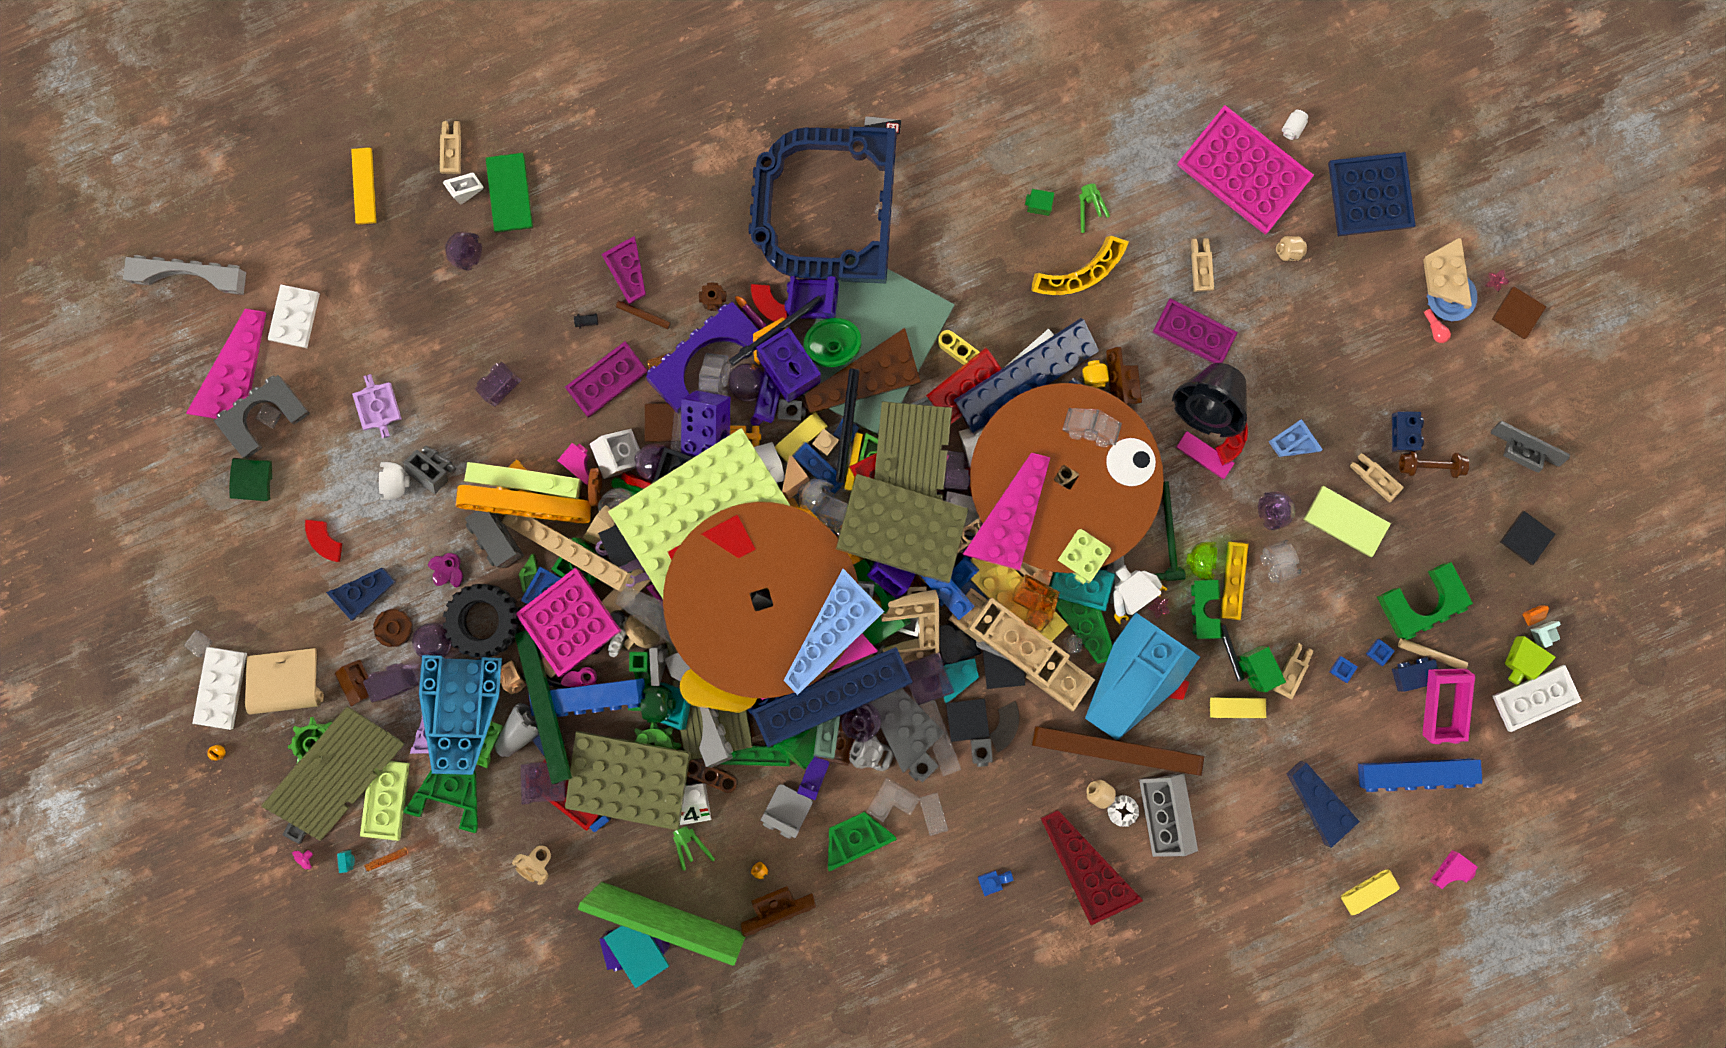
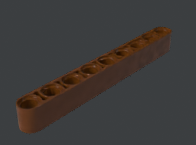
(1118, 750)

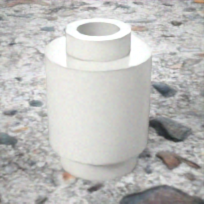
(1295, 124)

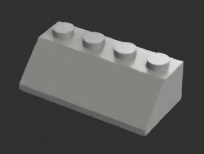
(1168, 815)

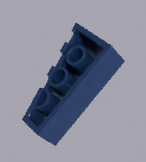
(1326, 810)

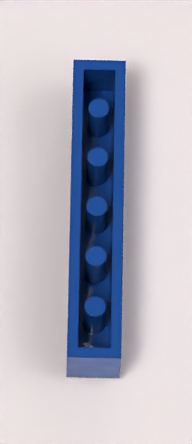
(597, 697)
(1420, 773)

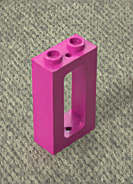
(1462, 705)

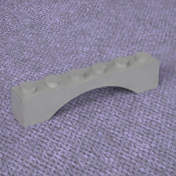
(148, 271)
(713, 744)

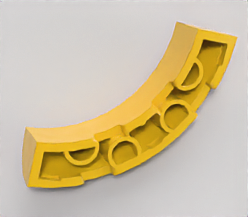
(1087, 276)

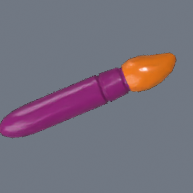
(748, 310)

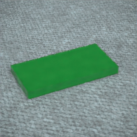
(509, 192)

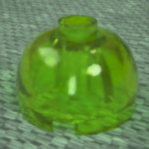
(1203, 559)

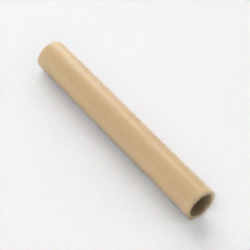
(1432, 654)

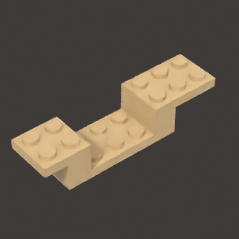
(1026, 648)

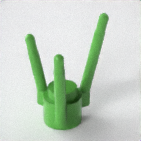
(1091, 194)
(682, 837)

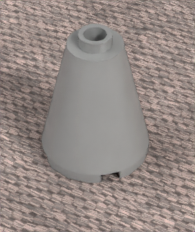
(517, 731)

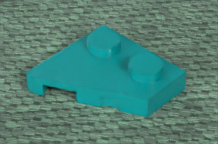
(961, 676)

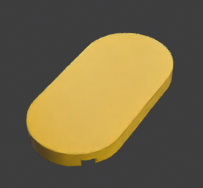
(702, 694)

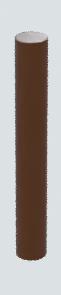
(642, 314)

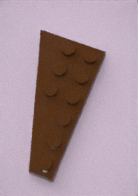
(881, 371)

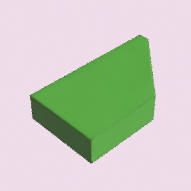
(528, 572)

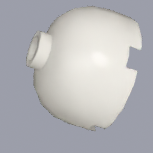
(392, 481)

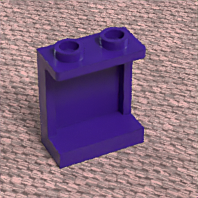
(803, 291)

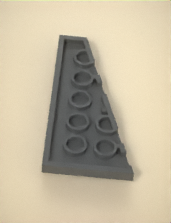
(906, 727)

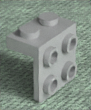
(786, 811)

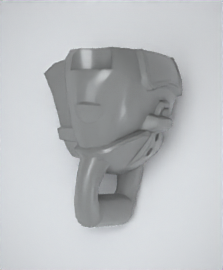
(869, 753)

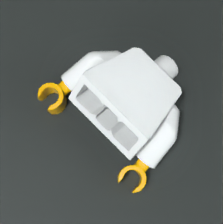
(1134, 591)

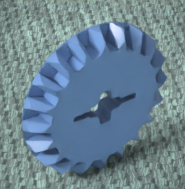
(1453, 311)

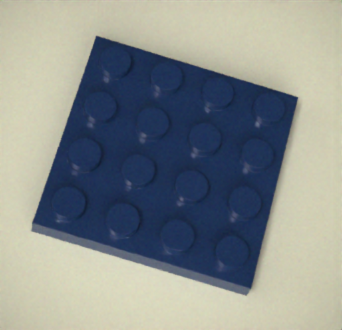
(1371, 194)

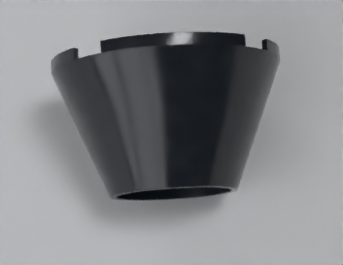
(1214, 400)

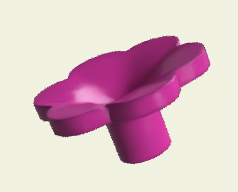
(302, 859)

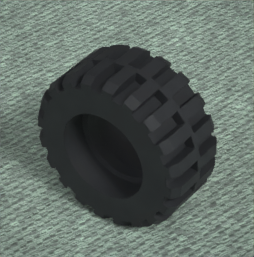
(457, 615)

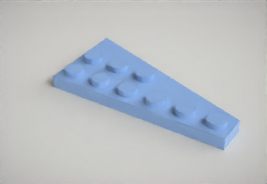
(841, 620)

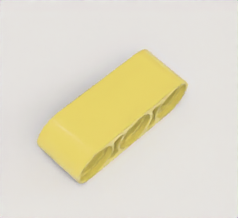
(957, 342)
(805, 432)
(1237, 707)
(1370, 892)

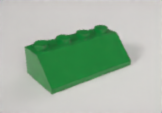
(799, 748)

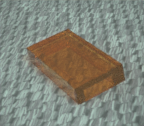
(386, 859)

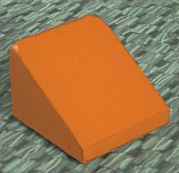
(1535, 615)

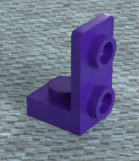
(813, 778)

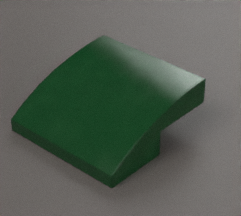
(250, 479)

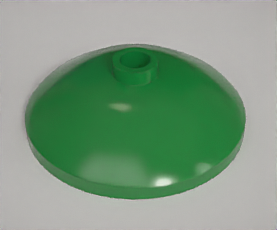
(831, 335)

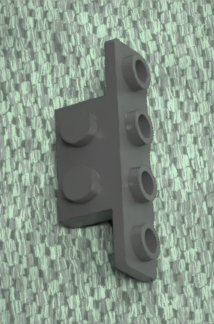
(1528, 449)

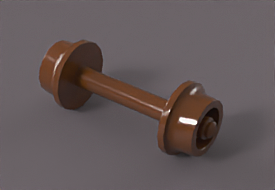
(1458, 465)

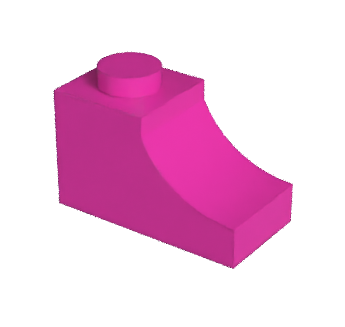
(576, 460)
(1454, 868)

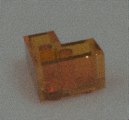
(1038, 599)

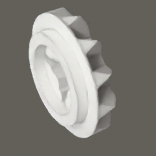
(617, 643)
(1131, 806)

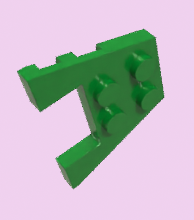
(452, 790)

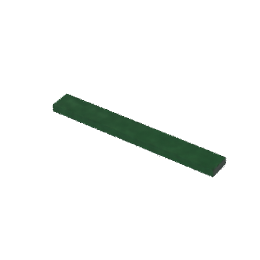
(543, 708)

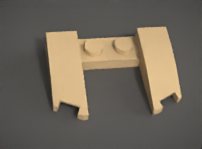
(925, 607)

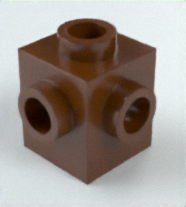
(717, 301)

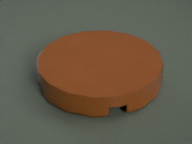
(594, 486)

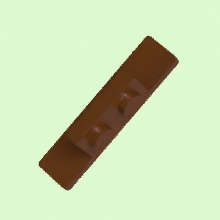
(1123, 378)
(776, 908)

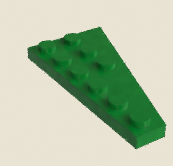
(1088, 625)

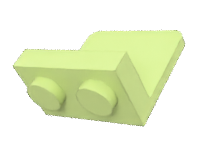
(1084, 556)

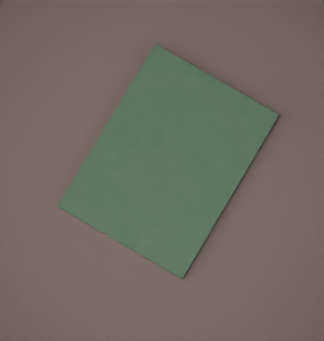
(878, 314)

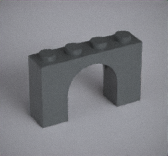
(234, 421)

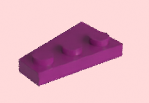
(626, 268)

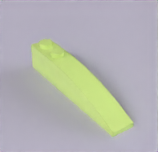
(523, 480)

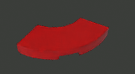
(766, 303)
(1232, 447)
(635, 480)
(321, 541)

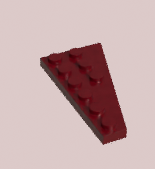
(1094, 881)

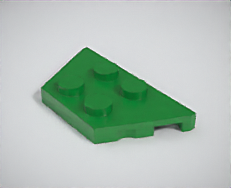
(855, 839)

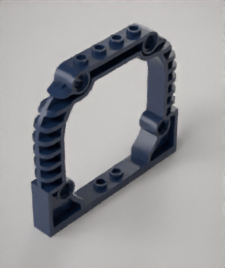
(870, 262)

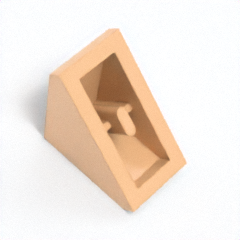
(793, 478)

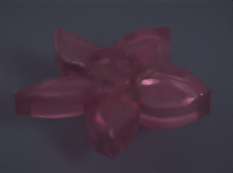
(1497, 280)
(1159, 607)

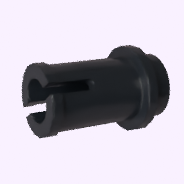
(585, 320)

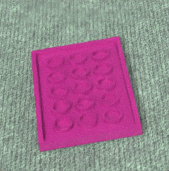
(1245, 169)

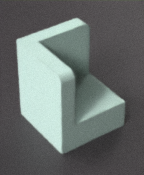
(1546, 634)

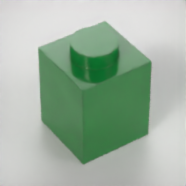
(1039, 202)

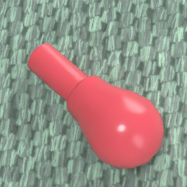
(1440, 332)

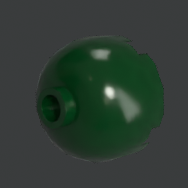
(657, 703)

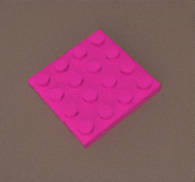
(568, 622)

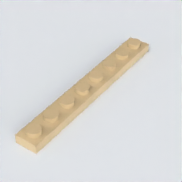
(569, 550)

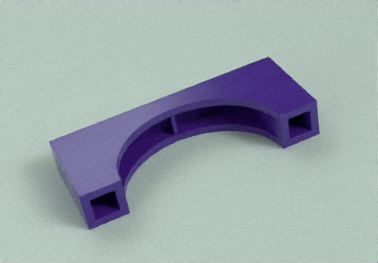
(726, 326)

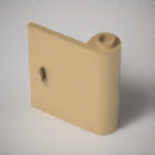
(280, 685)

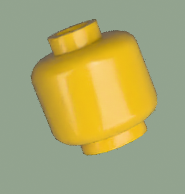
(1095, 374)

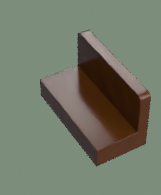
(351, 681)

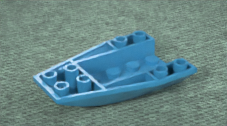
(1138, 676)
(457, 709)

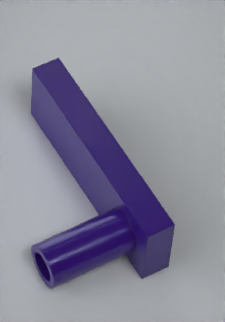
(766, 401)

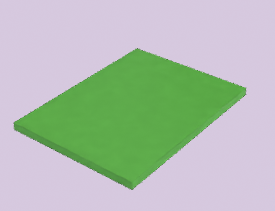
(664, 922)

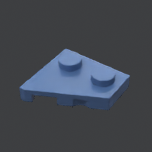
(1295, 441)

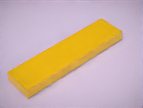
(363, 186)
(1234, 580)

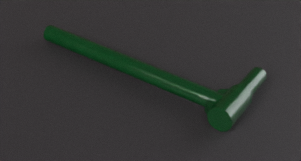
(1173, 573)

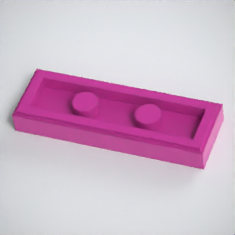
(1203, 454)

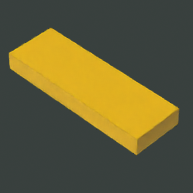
(855, 455)

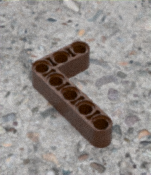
(718, 783)

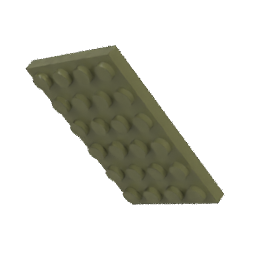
(902, 528)
(627, 780)

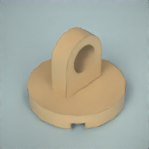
(639, 634)
(531, 867)

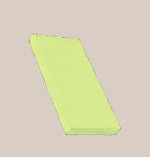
(1347, 521)
(385, 802)

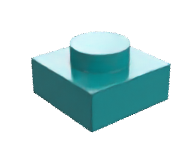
(345, 861)

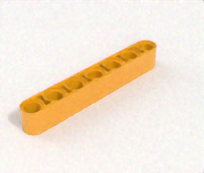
(523, 504)

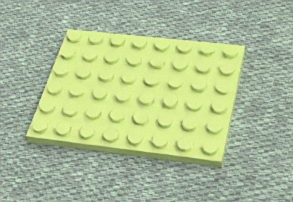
(681, 500)

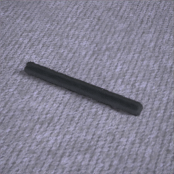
(847, 425)

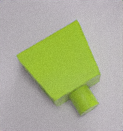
(1527, 660)

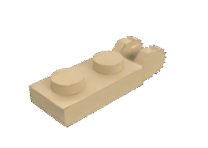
(450, 149)
(1202, 267)
(1378, 478)
(1294, 672)

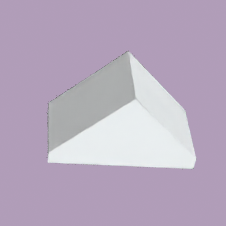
(463, 187)

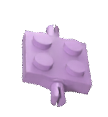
(376, 406)

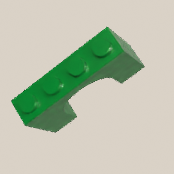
(1452, 599)
(879, 630)

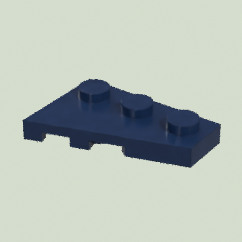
(361, 593)

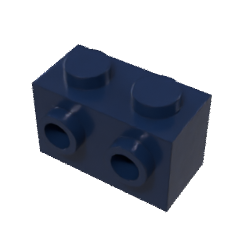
(1407, 431)

